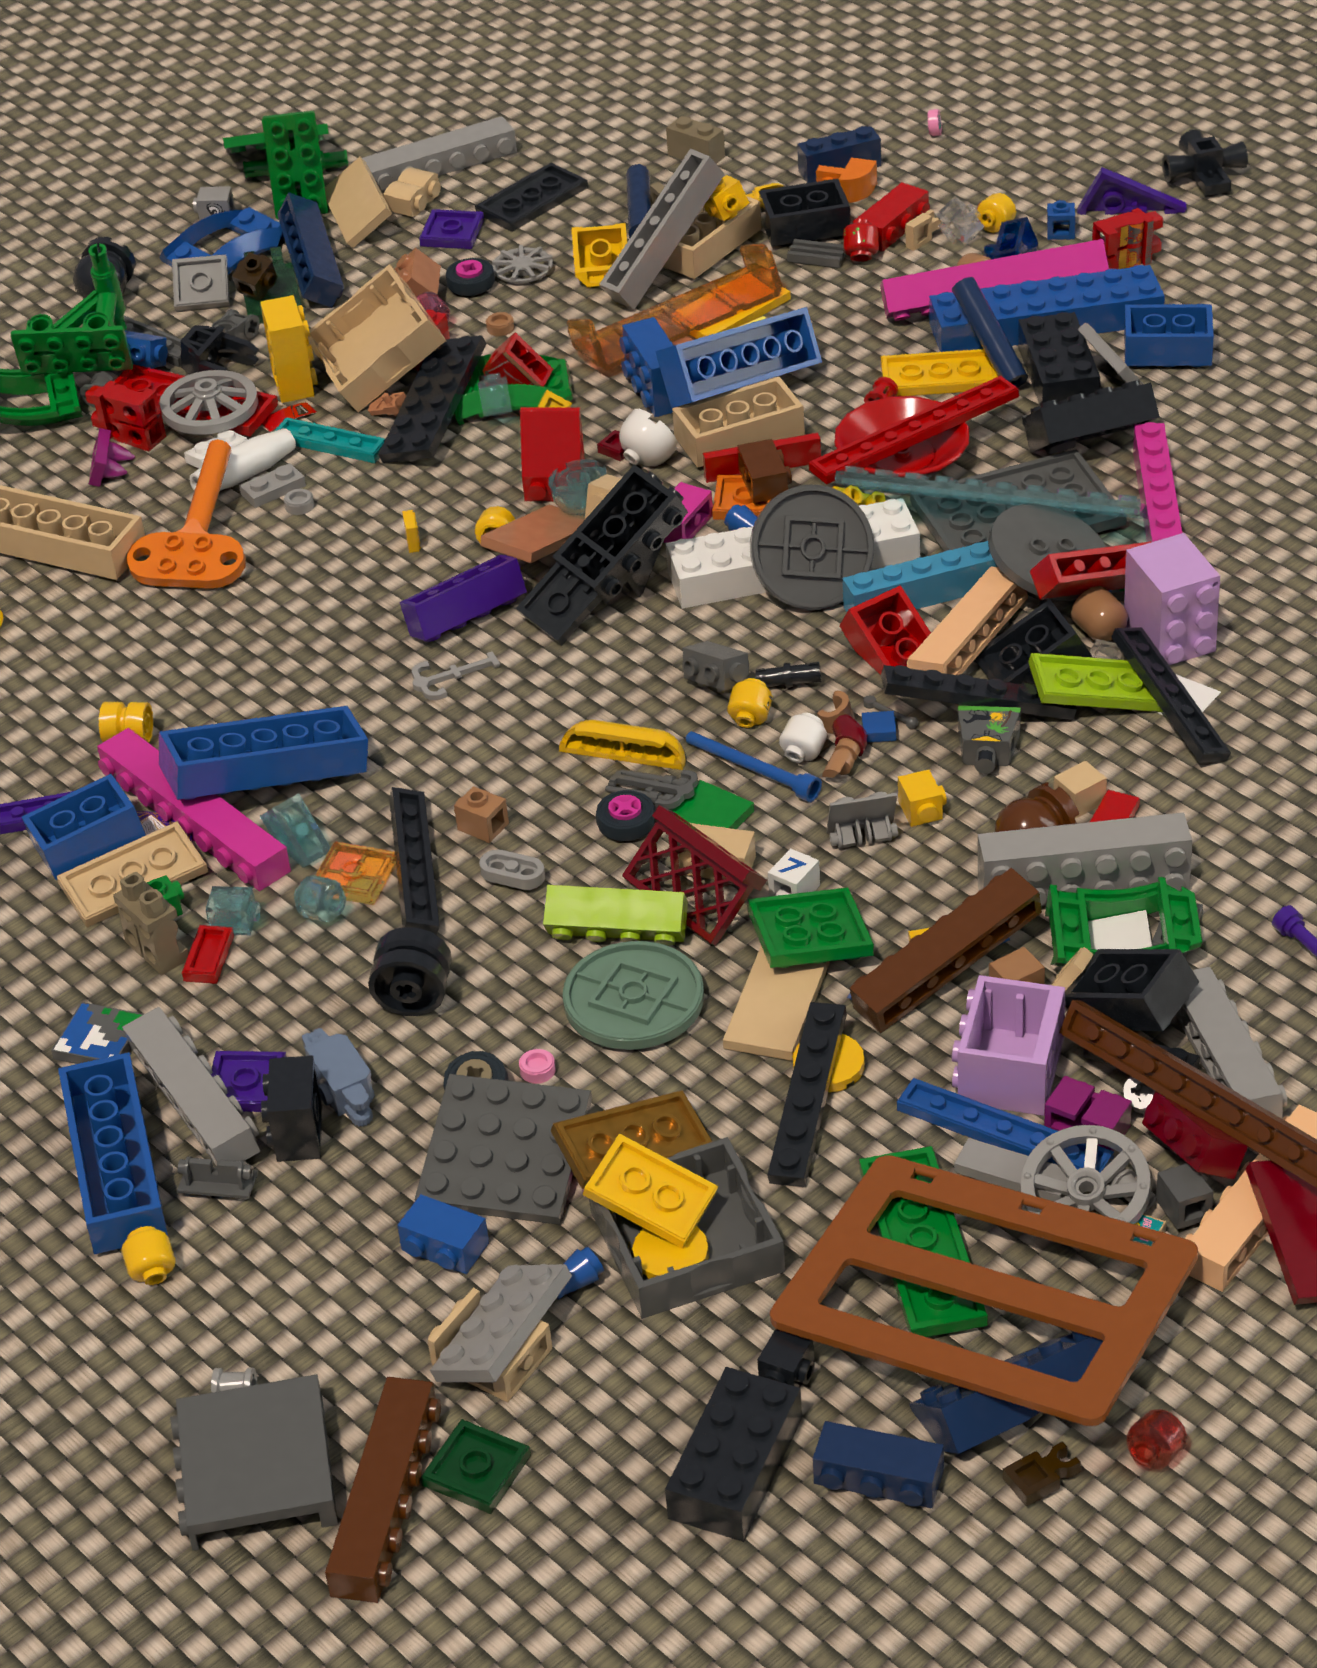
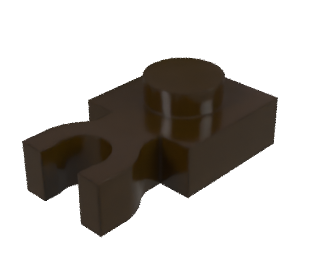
(1038, 1476)

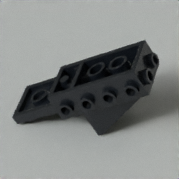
(606, 552)

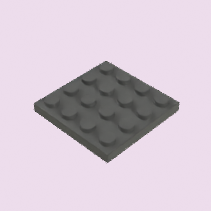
(498, 1151)

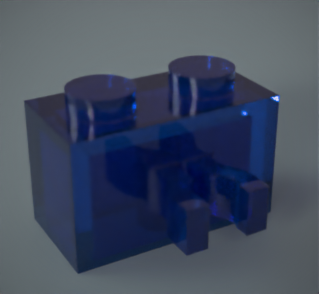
(1013, 239)

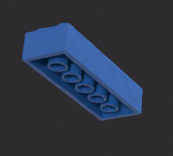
(738, 357)
(262, 752)
(111, 1150)

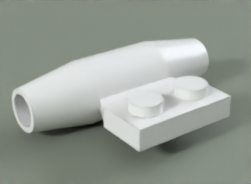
(247, 456)

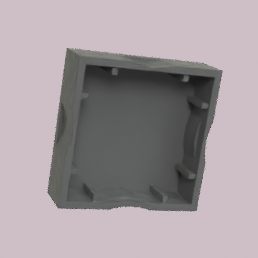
(737, 1229)

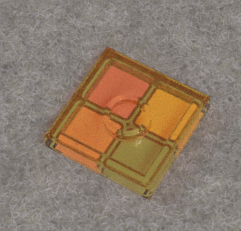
(358, 869)

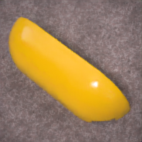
(624, 743)

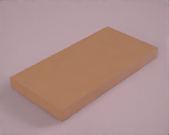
(533, 534)

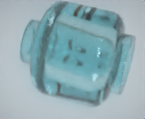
(319, 898)

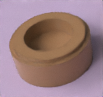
(500, 324)

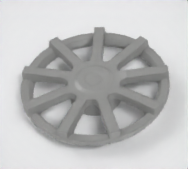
(522, 264)

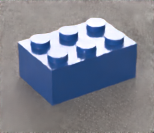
(1168, 335)
(641, 363)
(83, 825)

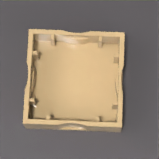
(374, 338)

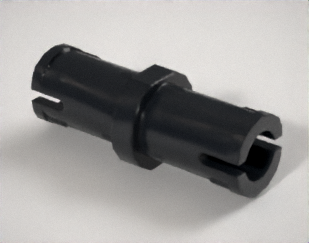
(790, 675)

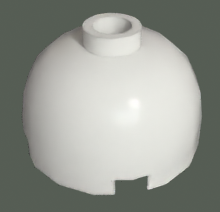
(646, 441)

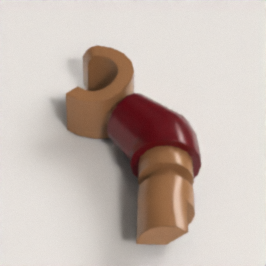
(849, 735)

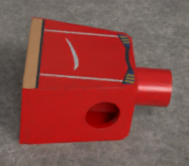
(518, 363)

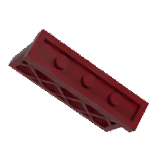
(701, 848)

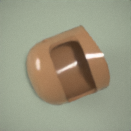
(1099, 613)

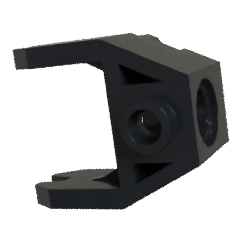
(207, 345)

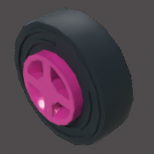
(470, 276)
(625, 815)

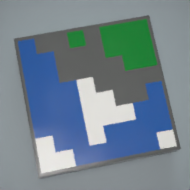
(93, 1034)

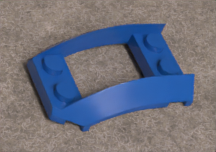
(256, 233)

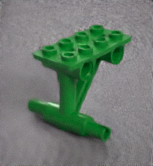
(294, 159)
(72, 348)

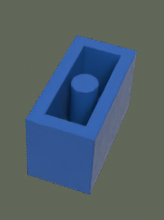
(443, 1234)

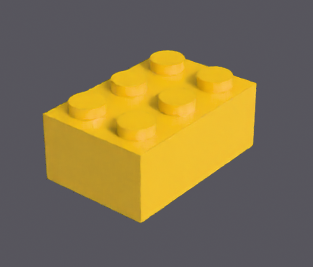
(289, 348)

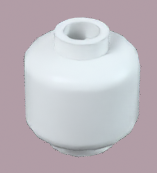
(804, 737)

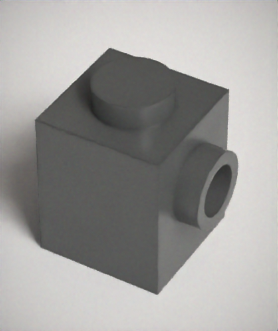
(1183, 1195)

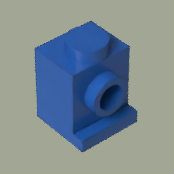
(1060, 214)

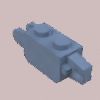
(341, 1075)

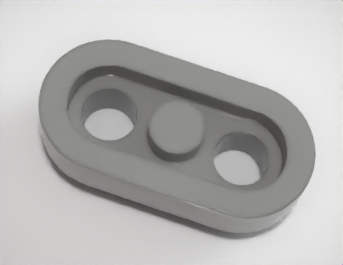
(512, 869)

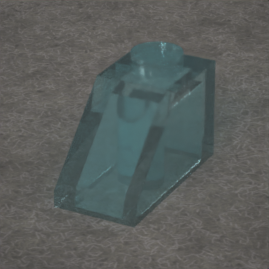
(297, 830)

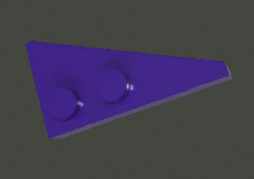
(1120, 194)

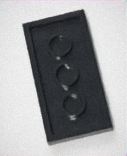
(531, 196)

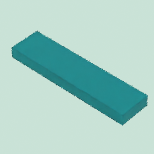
(333, 440)

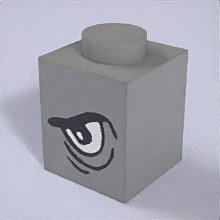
(213, 201)

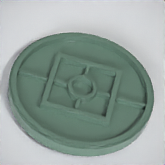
(633, 995)

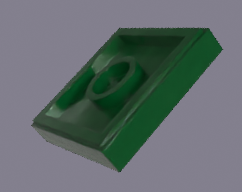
(476, 1466)

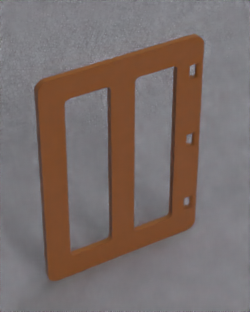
(1123, 1329)

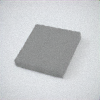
(200, 282)

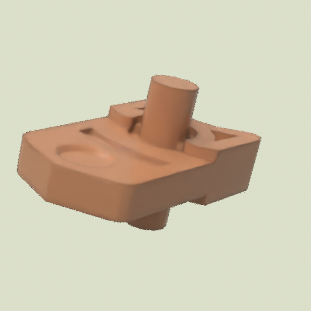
(387, 404)

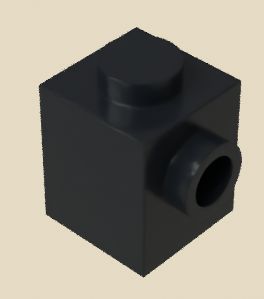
(787, 1359)

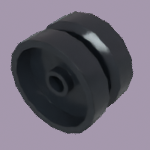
(410, 971)

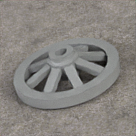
(208, 392)
(1089, 1178)

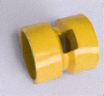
(116, 717)

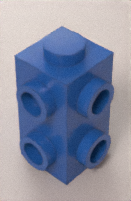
(147, 349)

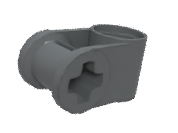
(239, 325)

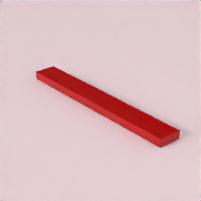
(915, 428)

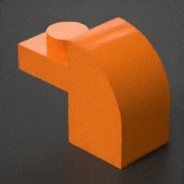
(857, 178)

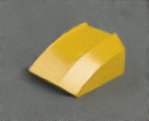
(596, 251)

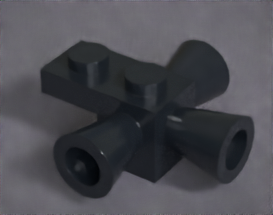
(1205, 162)

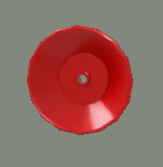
(920, 458)

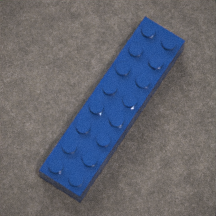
(1094, 298)

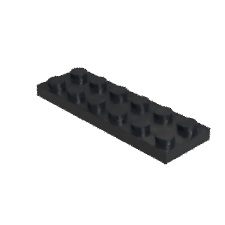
(432, 400)

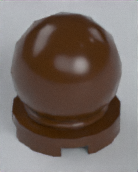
(1040, 809)

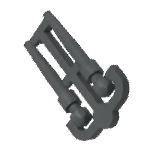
(681, 787)

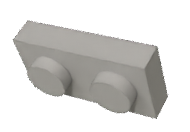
(272, 485)

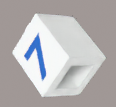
(794, 874)

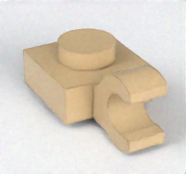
(920, 230)

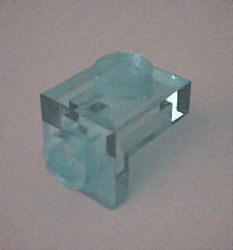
(494, 395)

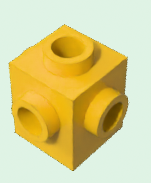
(726, 199)

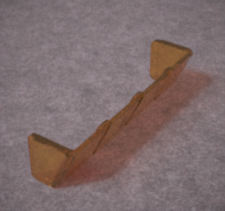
(689, 311)

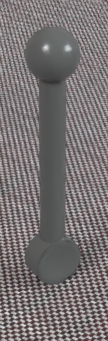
(870, 702)

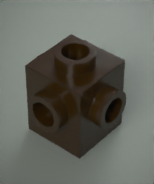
(255, 276)

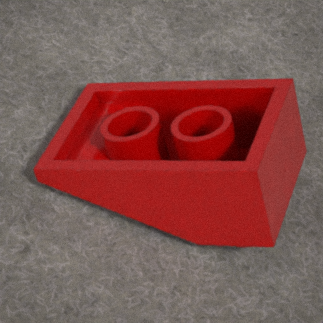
(548, 442)
(885, 629)

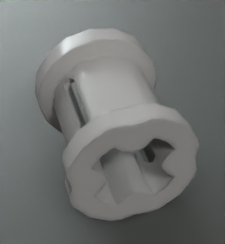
(231, 1380)

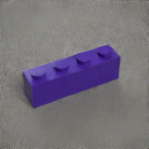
(463, 598)

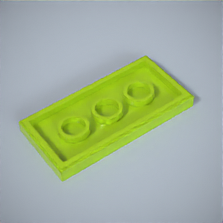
(1090, 682)

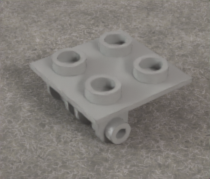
(863, 813)

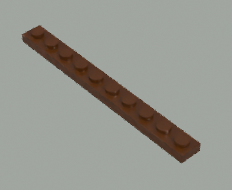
(1193, 1090)

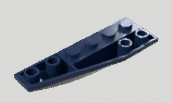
(967, 1418)

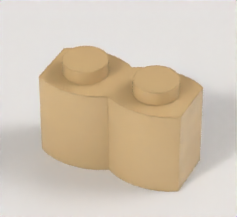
(412, 191)

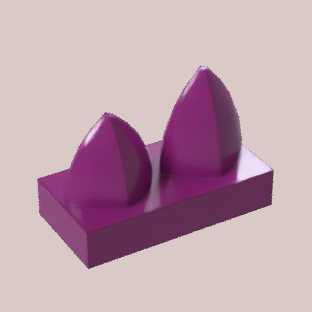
(104, 458)

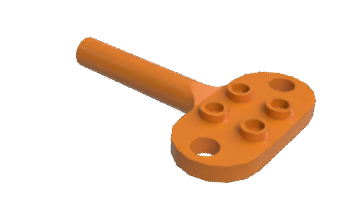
(191, 554)

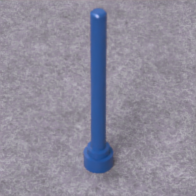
(803, 785)

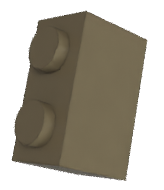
(695, 135)

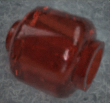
(1156, 1439)

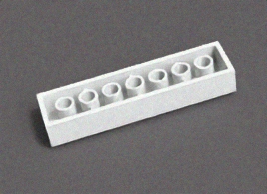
(721, 566)

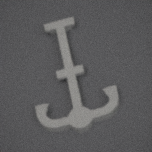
(423, 683)

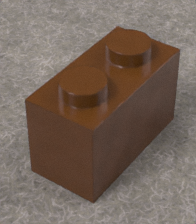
(763, 470)

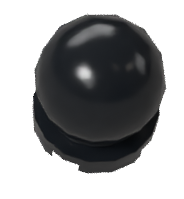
(119, 256)

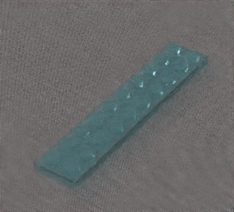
(1002, 493)

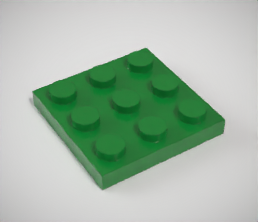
(810, 927)

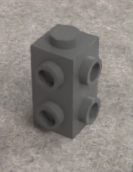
(715, 665)

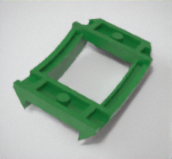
(61, 393)
(520, 394)
(1072, 911)

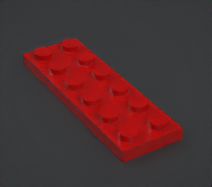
(142, 378)

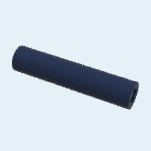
(637, 195)
(989, 331)

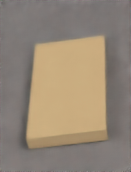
(356, 202)
(152, 856)
(773, 1008)

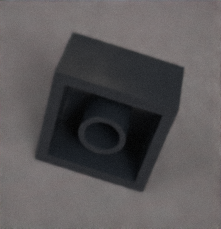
(293, 1108)

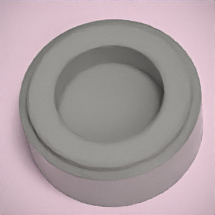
(299, 501)

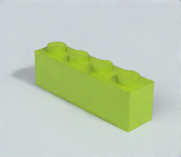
(615, 914)

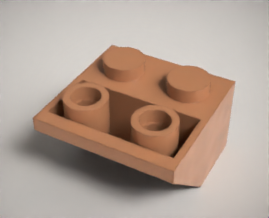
(419, 272)

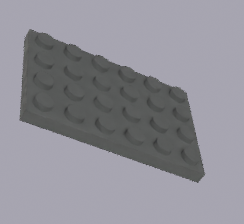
(968, 522)

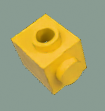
(921, 797)

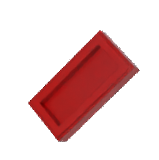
(208, 954)

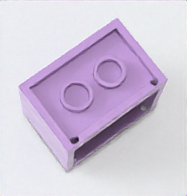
(1173, 597)
(1009, 1044)

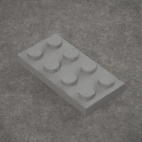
(501, 1323)

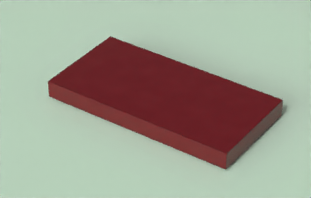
(1291, 1221)

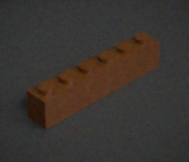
(945, 950)
(382, 1490)

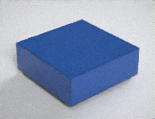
(879, 726)

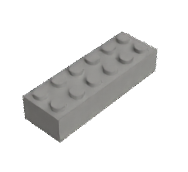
(1092, 854)

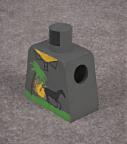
(988, 735)

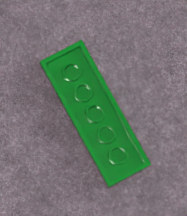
(934, 1230)

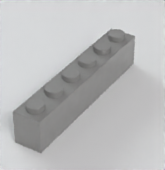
(445, 151)
(662, 229)
(1226, 1044)
(191, 1088)

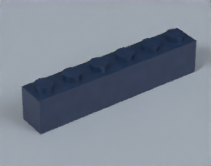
(310, 250)

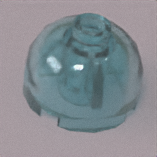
(571, 485)

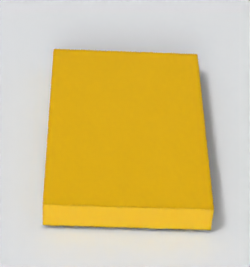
(650, 1190)

